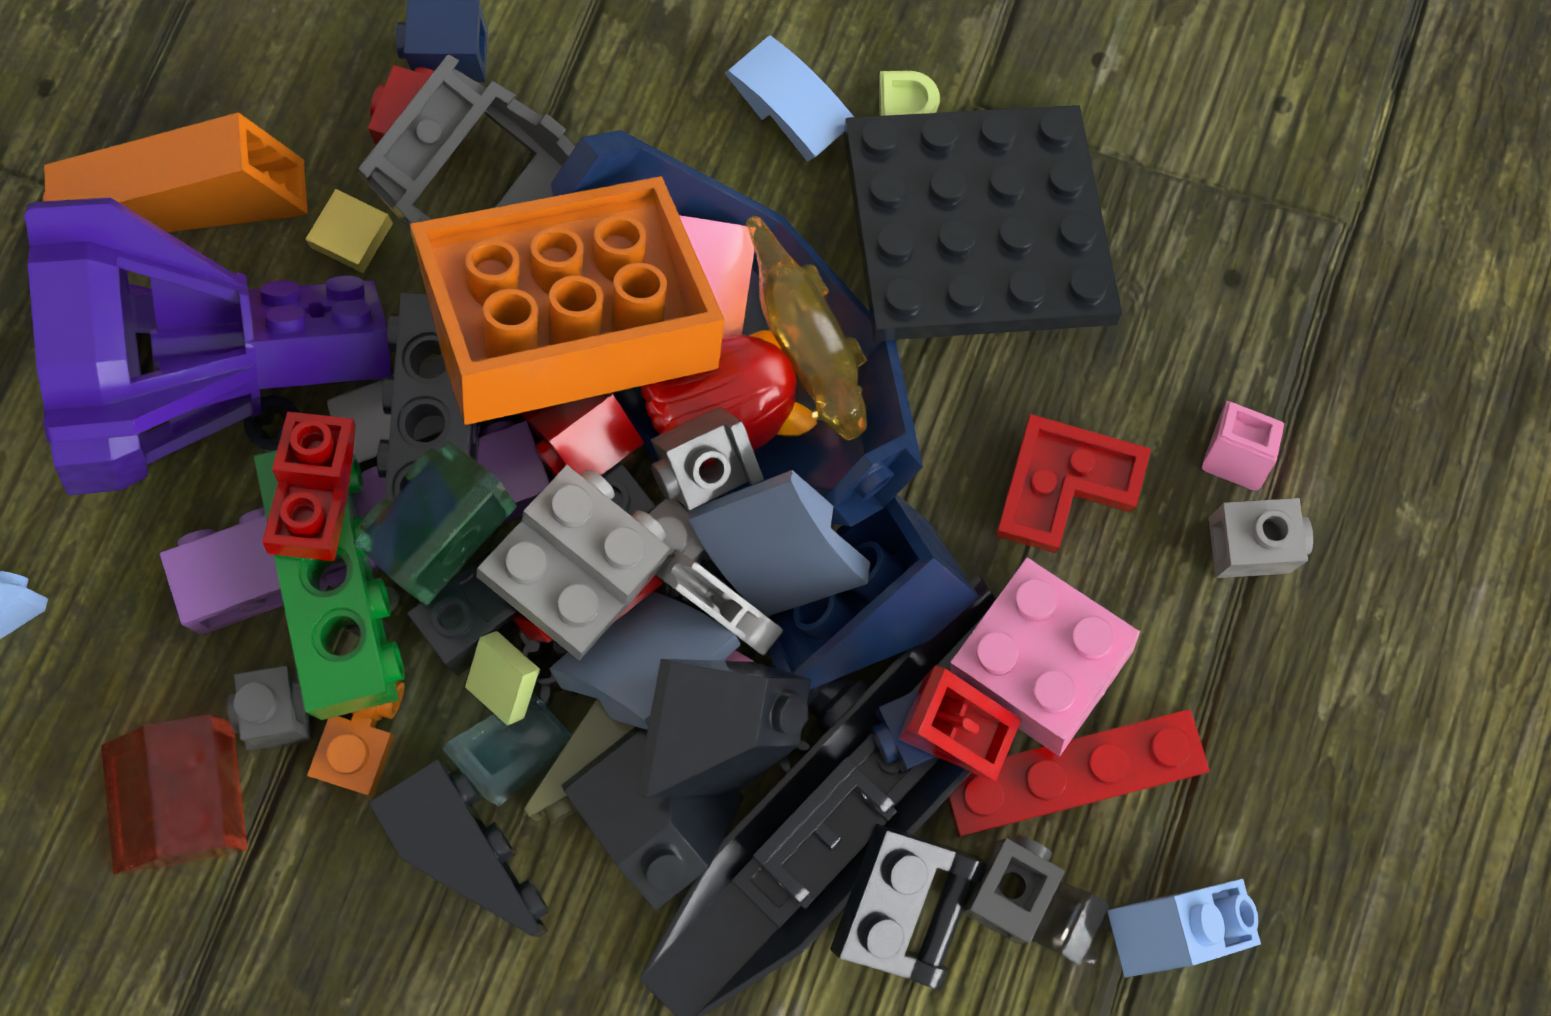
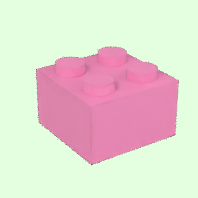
(1045, 654)

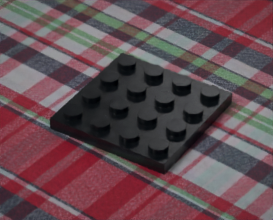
(979, 223)

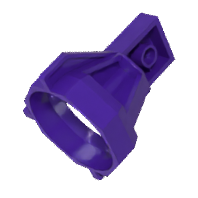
(207, 339)

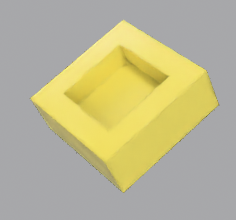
(349, 231)

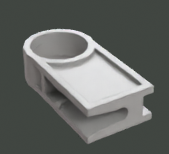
(721, 602)

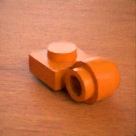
(355, 751)

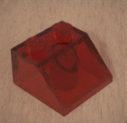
(173, 794)

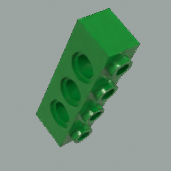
(367, 674)

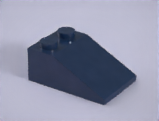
(907, 601)

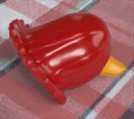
(750, 383)

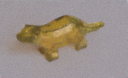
(809, 334)

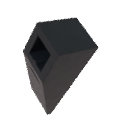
(442, 835)

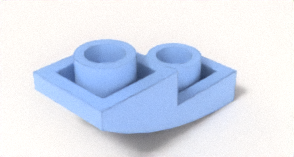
(792, 94)

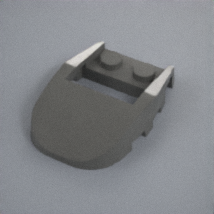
(438, 123)

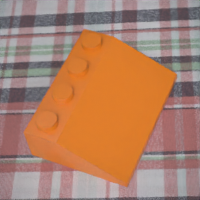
(566, 298)

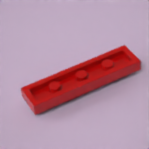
(1085, 773)

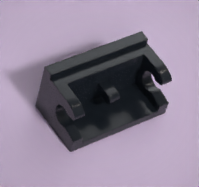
(825, 833)

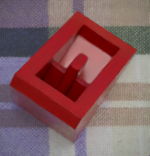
(959, 724)

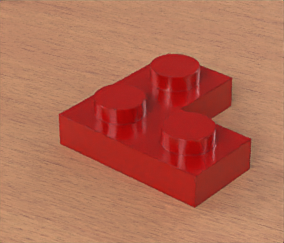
(1063, 463)

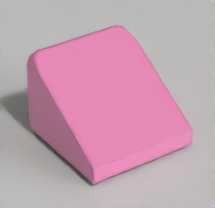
(1243, 446)

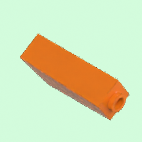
(190, 176)

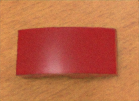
(312, 486)

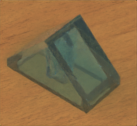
(505, 757)

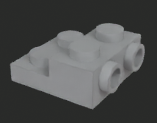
(575, 560)

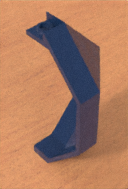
(850, 474)

